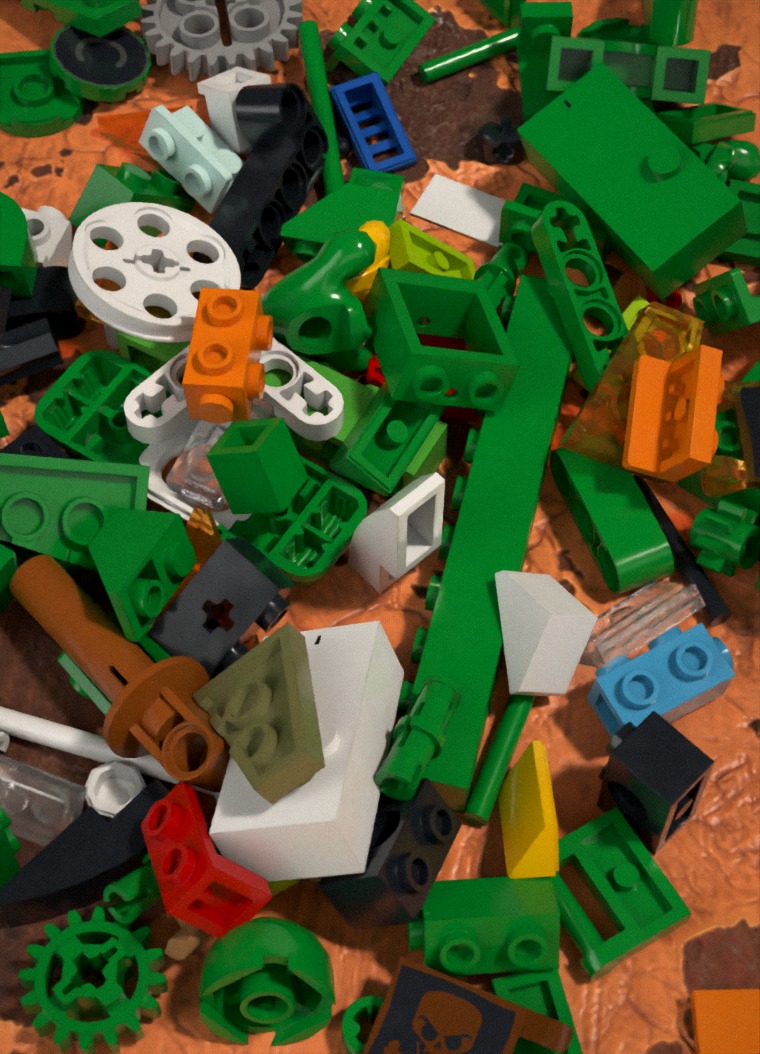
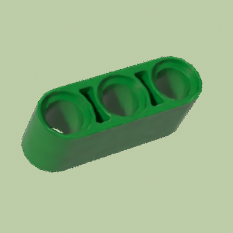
(613, 521)

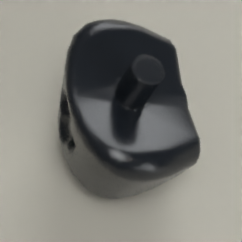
(501, 142)

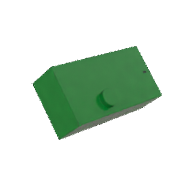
(633, 180)

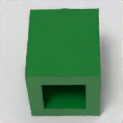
(257, 466)

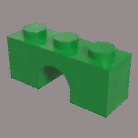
(646, 69)

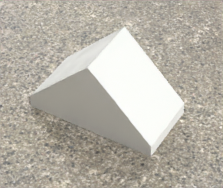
(541, 632)

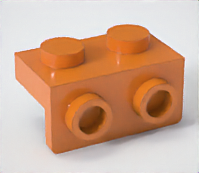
(673, 414)

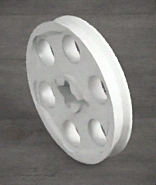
(134, 265)

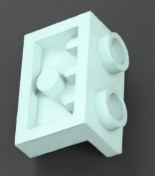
(191, 154)

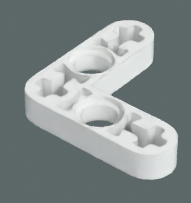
(285, 399)

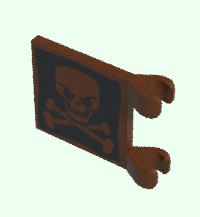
(447, 1016)

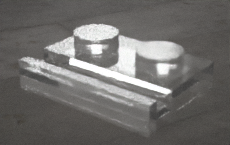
(639, 621)

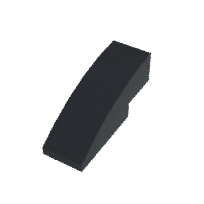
(79, 863)

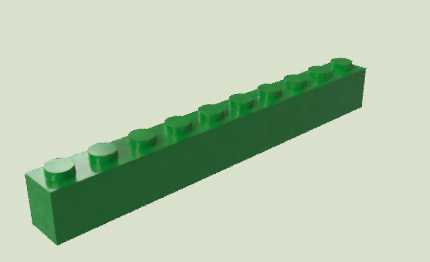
(490, 534)

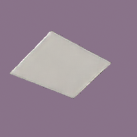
(461, 209)

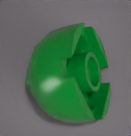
(267, 980)

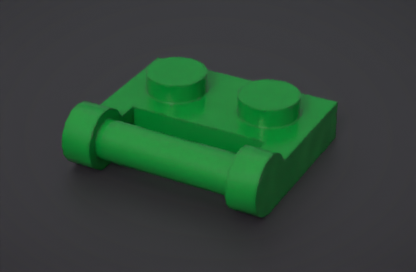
(626, 887)

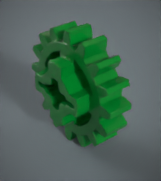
(75, 1000)

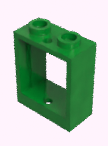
(445, 306)

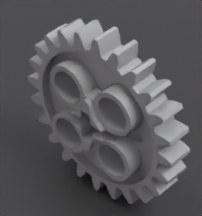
(190, 37)

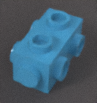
(670, 678)

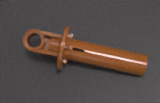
(149, 700)

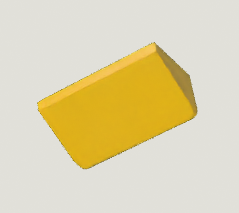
(529, 817)

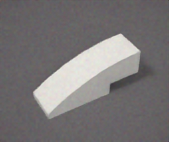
(399, 532)

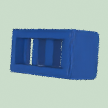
(361, 92)

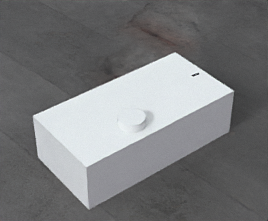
(331, 818)

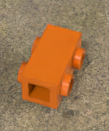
(225, 355)

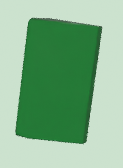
(384, 441)

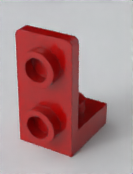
(191, 875)

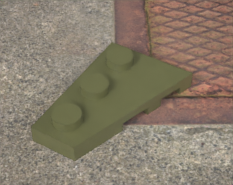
(268, 714)

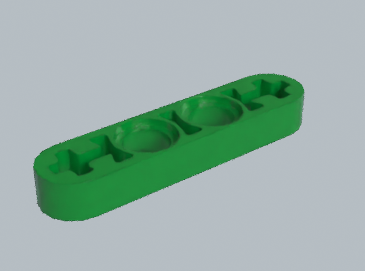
(577, 301)

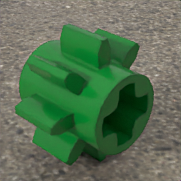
(726, 538)

